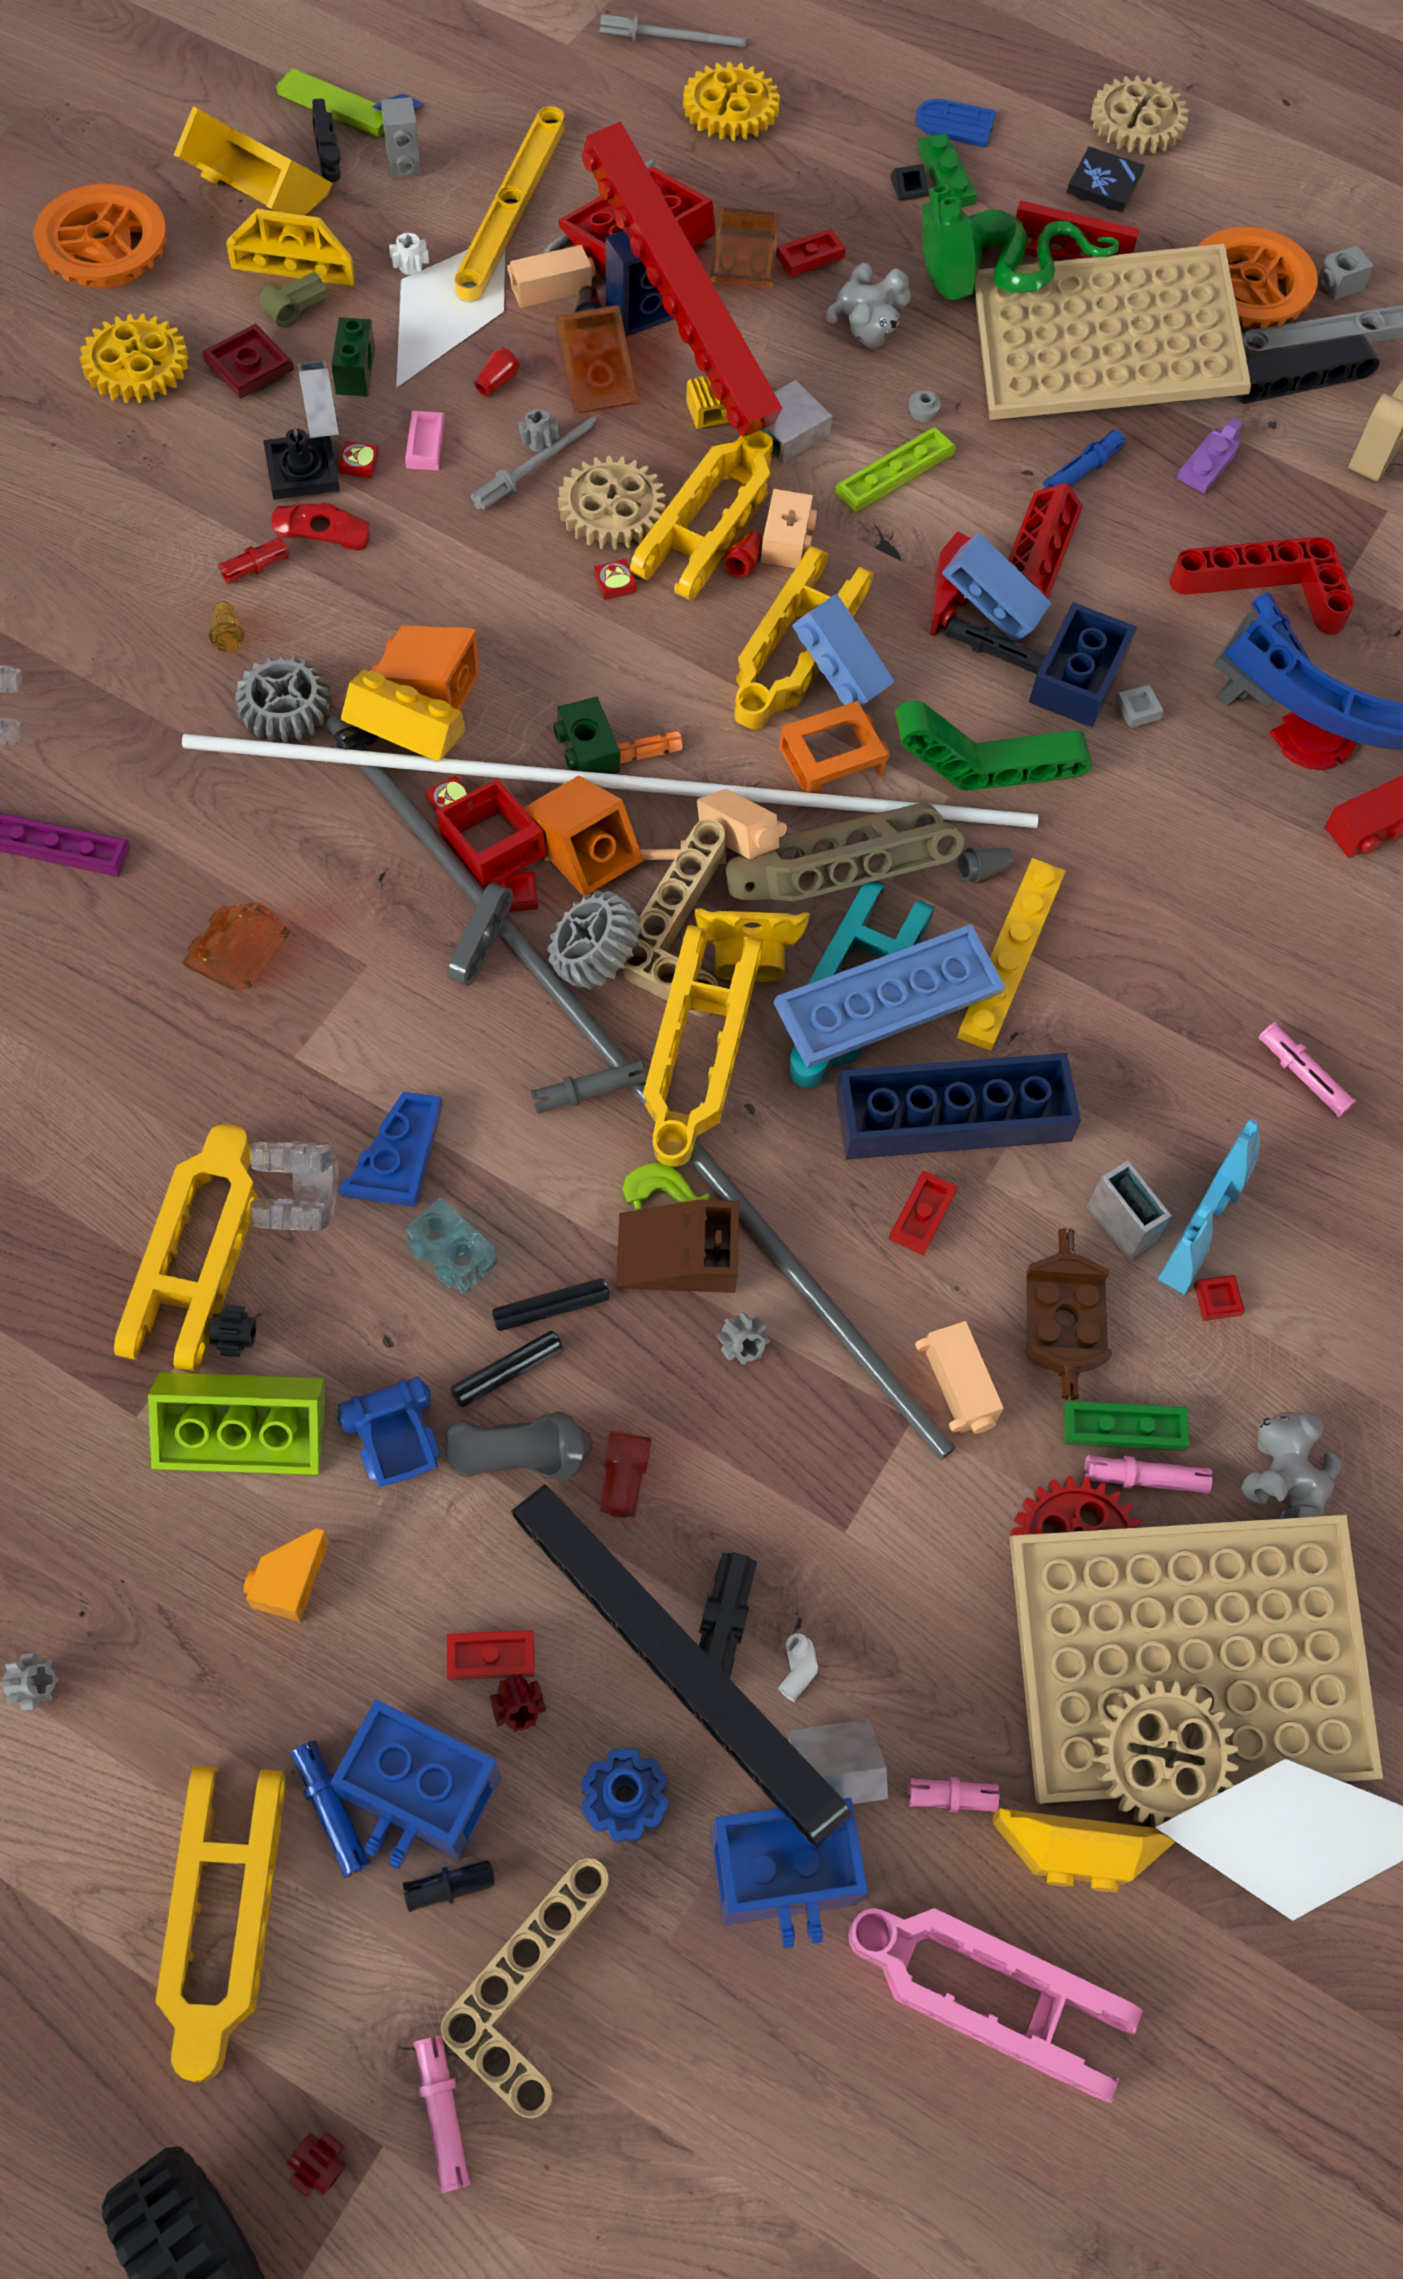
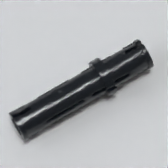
(961, 629)

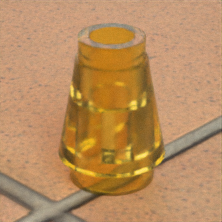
(225, 628)

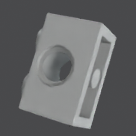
(401, 137)

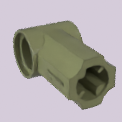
(286, 303)

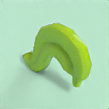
(657, 1177)

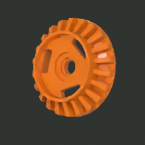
(72, 220)
(1273, 261)

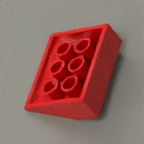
(596, 219)

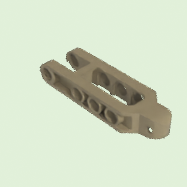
(885, 833)

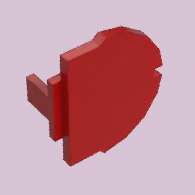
(1310, 745)

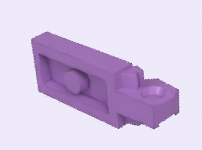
(1211, 457)

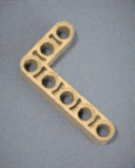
(1381, 437)
(672, 917)
(518, 1980)

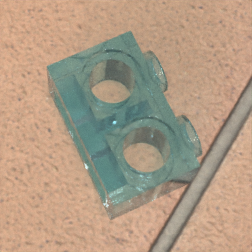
(458, 1241)

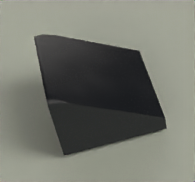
(910, 182)

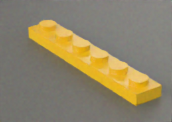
(1013, 951)

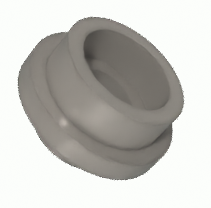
(924, 405)

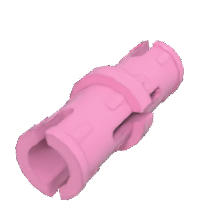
(953, 1795)

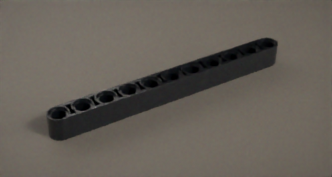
(683, 1667)

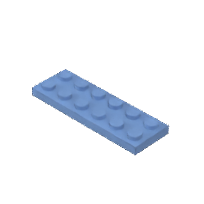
(888, 995)

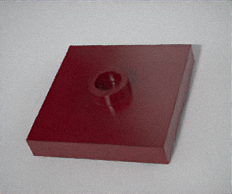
(248, 360)

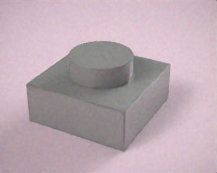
(1139, 706)

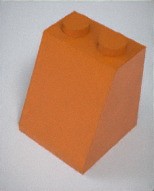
(433, 661)
(586, 833)

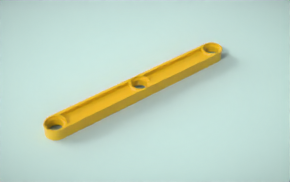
(504, 217)

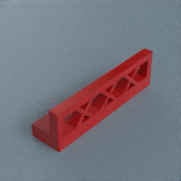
(1036, 216)
(1049, 539)

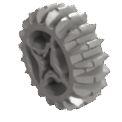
(285, 710)
(594, 939)

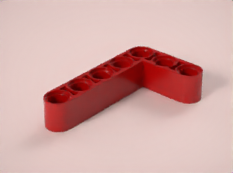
(1268, 564)

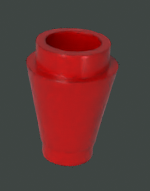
(497, 371)
(743, 555)

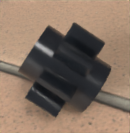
(232, 1330)

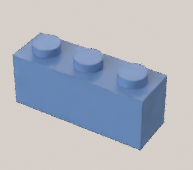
(996, 588)
(843, 652)

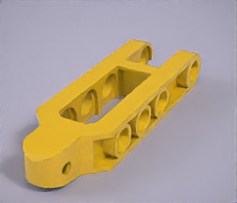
(742, 461)
(753, 701)
(674, 1131)
(223, 1155)
(204, 2030)

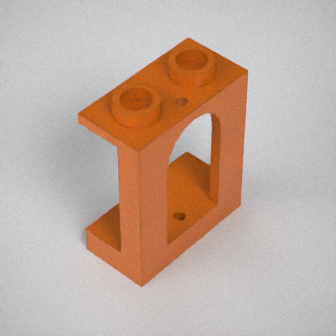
(812, 774)

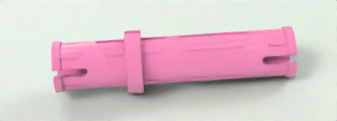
(1275, 1037)
(1156, 1475)
(441, 2113)

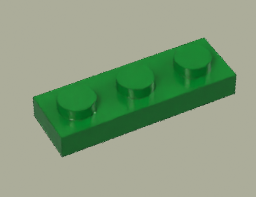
(946, 167)
(1125, 1425)

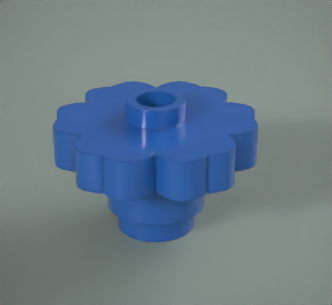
(624, 1771)

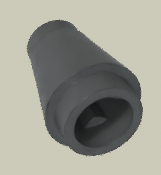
(983, 863)

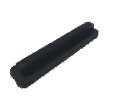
(550, 1304)
(506, 1368)

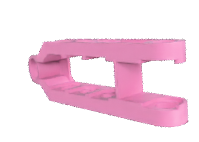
(891, 1942)

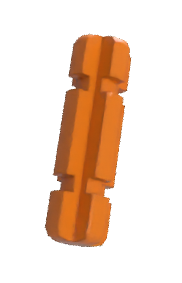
(650, 746)

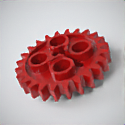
(1063, 1506)

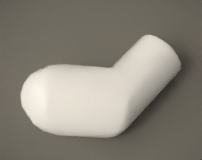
(802, 1665)

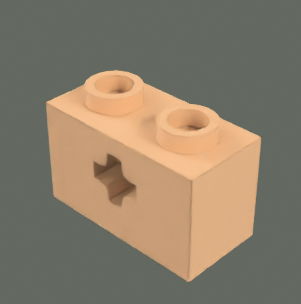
(787, 528)

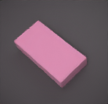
(425, 440)

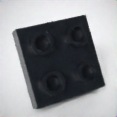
(300, 465)

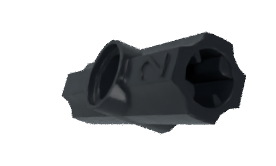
(727, 1609)

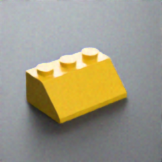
(402, 715)

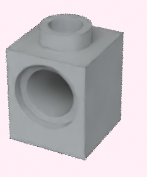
(1345, 272)

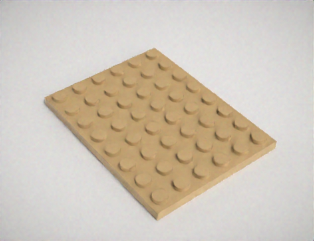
(1112, 334)
(1237, 1609)

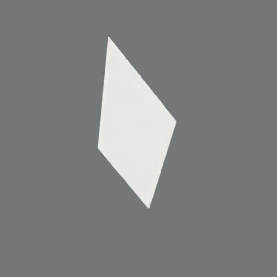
(436, 318)
(1293, 1836)

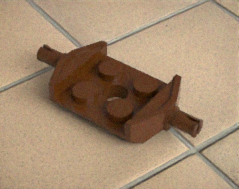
(1073, 1285)

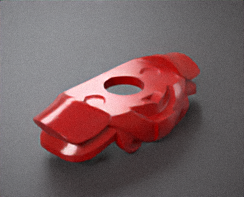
(343, 529)

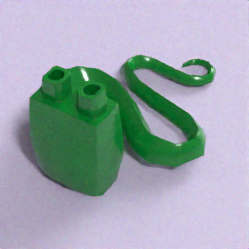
(957, 241)

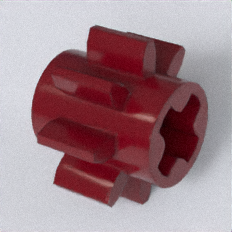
(517, 1703)
(316, 2164)

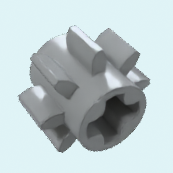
(538, 430)
(743, 1338)
(28, 1681)

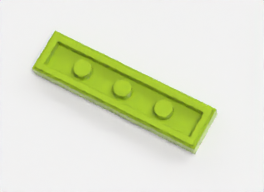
(343, 104)
(895, 469)

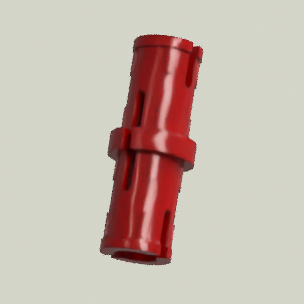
(253, 560)

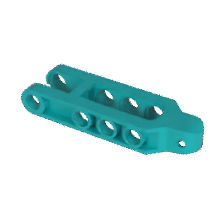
(851, 934)

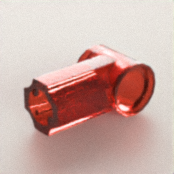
(625, 1463)

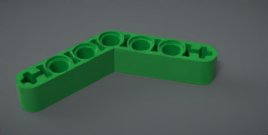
(991, 762)

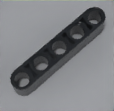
(1309, 368)

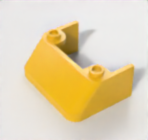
(249, 166)

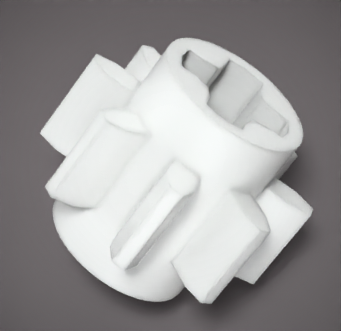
(409, 253)

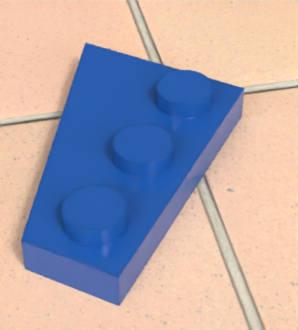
(399, 1156)

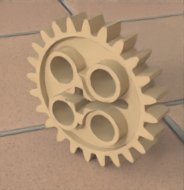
(1156, 124)
(611, 502)
(1170, 1715)

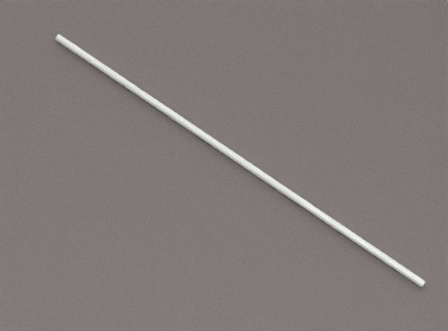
(602, 780)

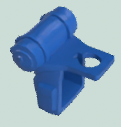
(392, 1431)

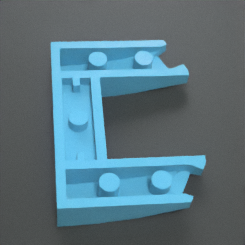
(1225, 1187)

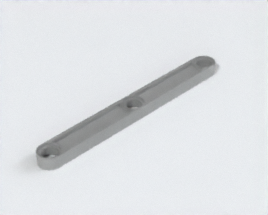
(1299, 334)

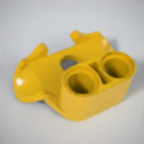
(727, 934)

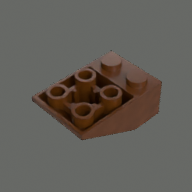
(680, 1247)

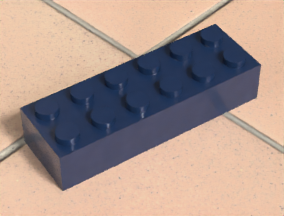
(957, 1105)

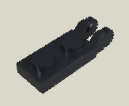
(326, 142)

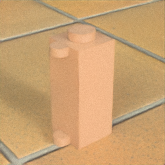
(551, 275)
(747, 826)
(962, 1378)

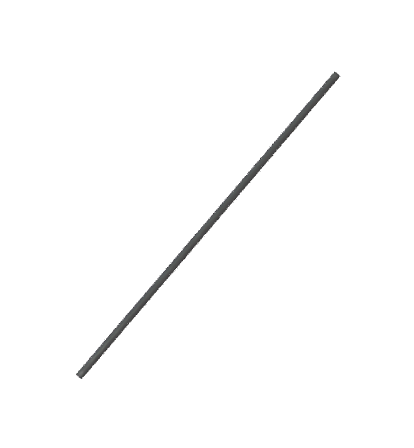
(701, 1160)

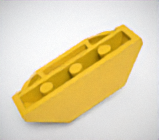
(289, 248)
(1081, 1848)

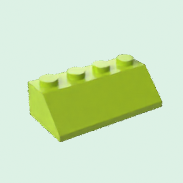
(236, 1423)

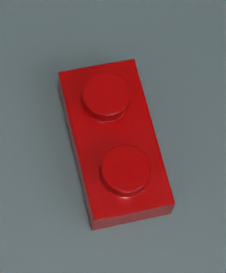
(810, 252)
(923, 1212)
(490, 1655)

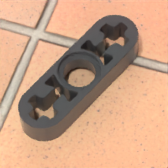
(480, 933)

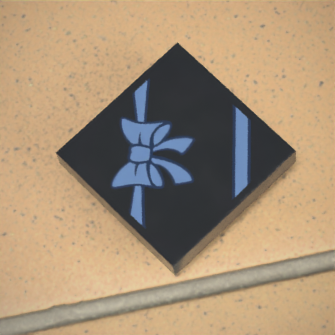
(1105, 179)

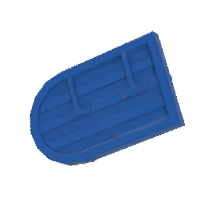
(958, 120)

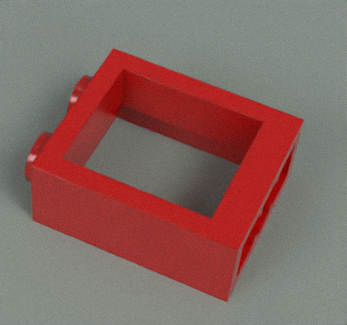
(503, 857)

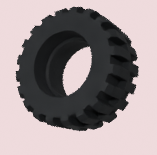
(175, 2224)

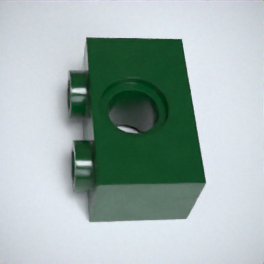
(353, 356)
(588, 722)

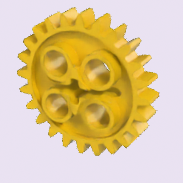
(715, 105)
(134, 358)

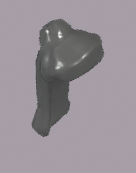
(548, 1446)

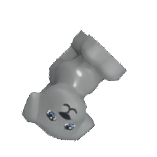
(869, 306)
(1289, 1441)

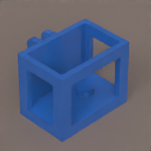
(415, 1783)
(778, 1873)

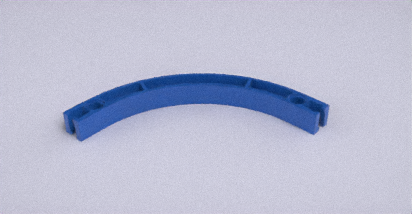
(1313, 692)

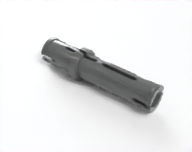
(588, 1086)

